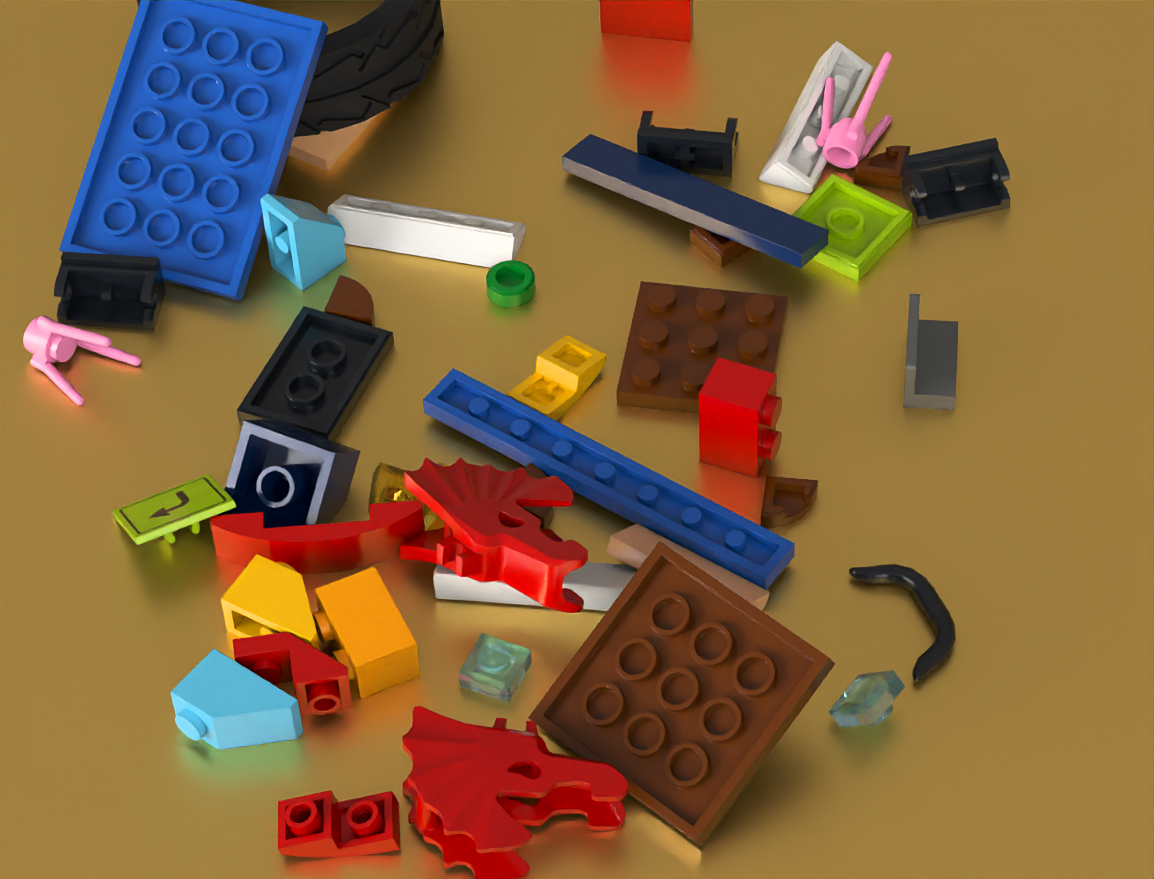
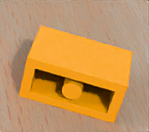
(366, 632)

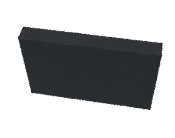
(317, 373)

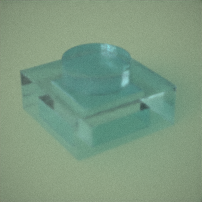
(495, 667)
(867, 699)

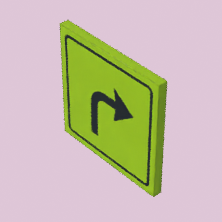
(174, 510)

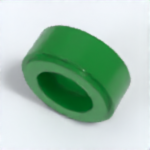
(510, 283)

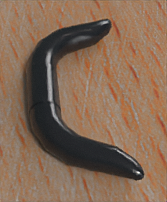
(928, 601)

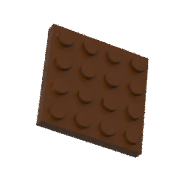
(682, 691)

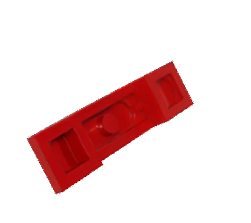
(320, 546)

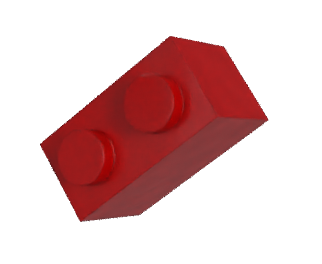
(739, 418)

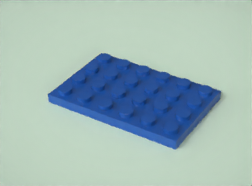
(195, 139)

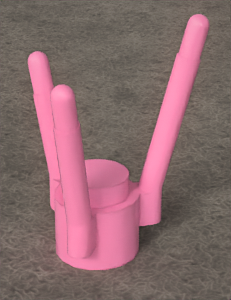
(846, 141)
(57, 343)

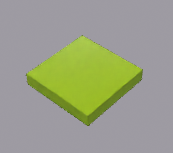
(858, 225)

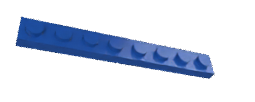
(610, 478)

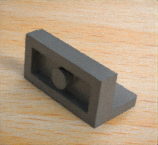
(930, 361)

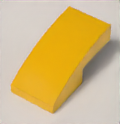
(560, 377)

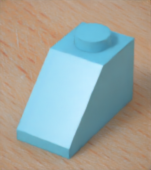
(301, 240)
(233, 706)

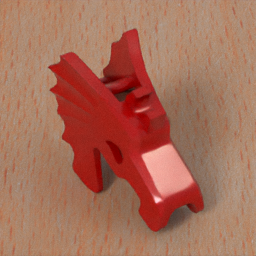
(490, 532)
(466, 783)

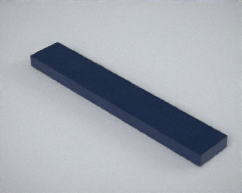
(696, 200)

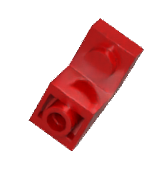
(318, 679)

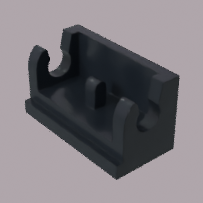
(688, 148)
(955, 182)
(109, 291)

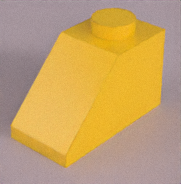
(269, 600)

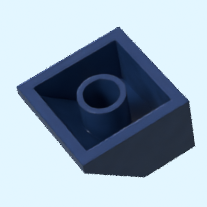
(289, 474)

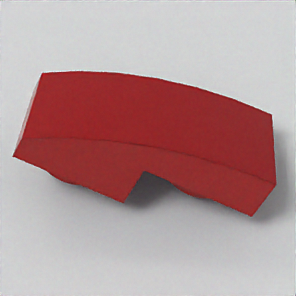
(328, 828)

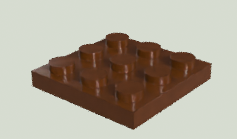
(682, 333)

